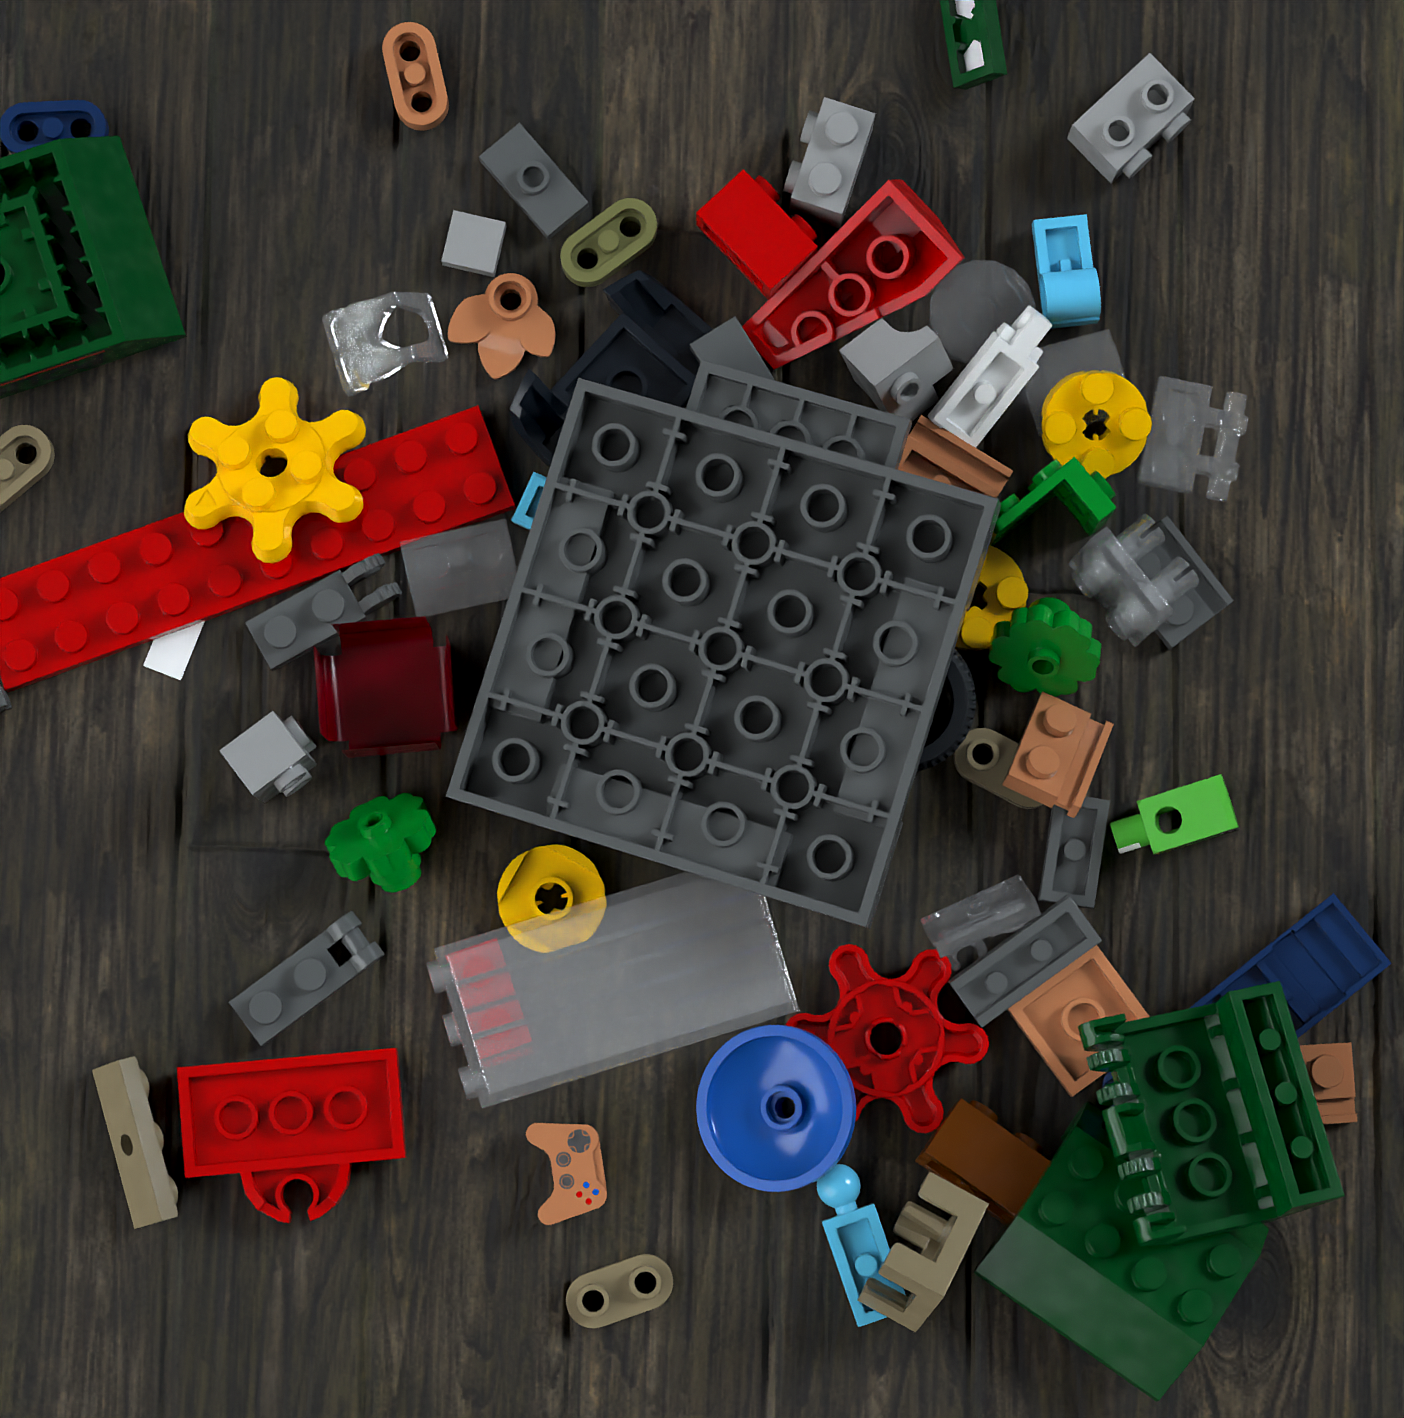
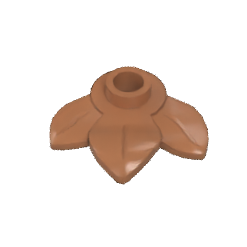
(503, 333)

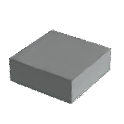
(473, 243)

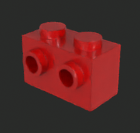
(757, 232)

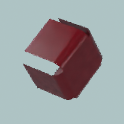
(386, 688)

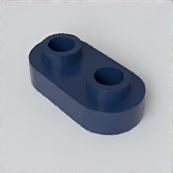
(53, 120)

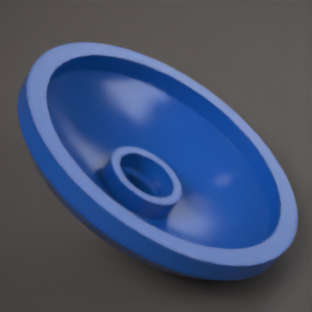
(744, 1116)

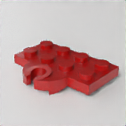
(292, 1123)

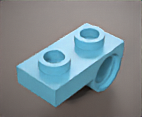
(1066, 271)

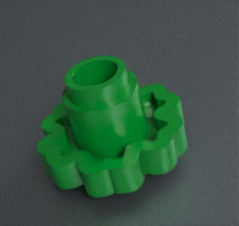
(1045, 648)
(382, 841)

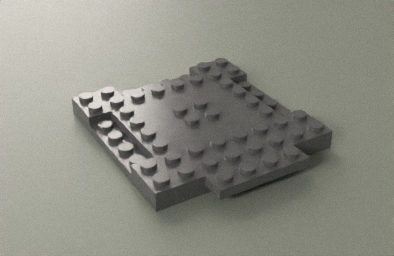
(728, 638)

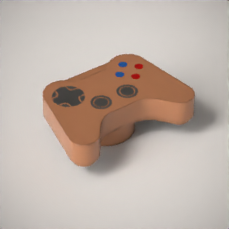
(575, 1169)

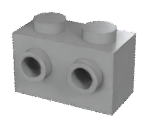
(1132, 119)
(831, 162)
(272, 757)

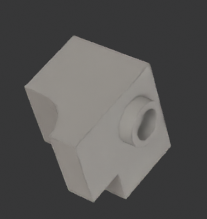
(897, 367)

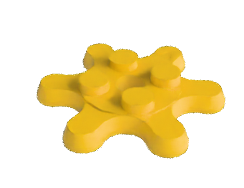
(280, 500)

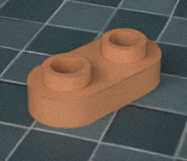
(415, 78)

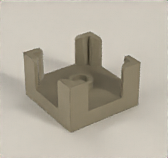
(943, 1248)

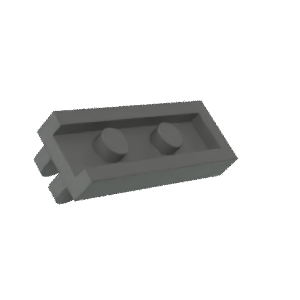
(1024, 960)

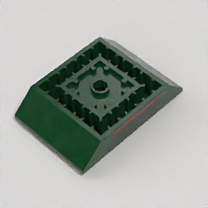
(76, 264)

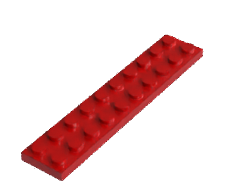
(184, 575)

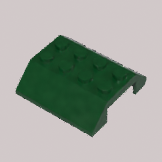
(1212, 1115)
(1084, 1274)

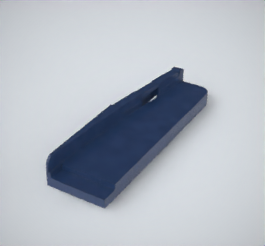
(1315, 960)

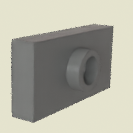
(533, 181)

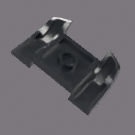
(639, 353)

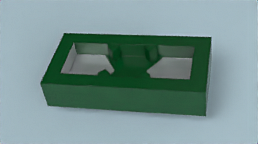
(973, 41)

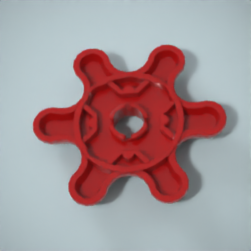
(925, 1035)

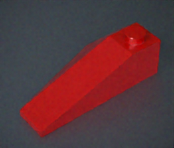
(868, 269)

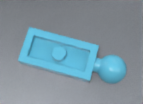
(854, 1238)

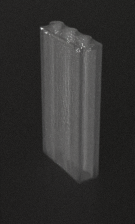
(609, 984)

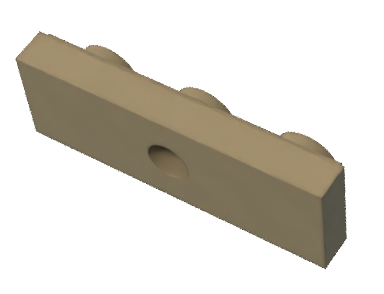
(136, 1142)

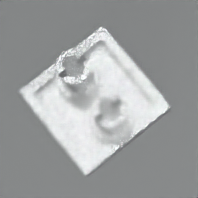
(1110, 573)

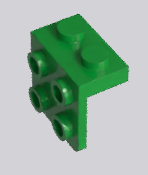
(1082, 494)

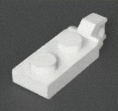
(992, 378)

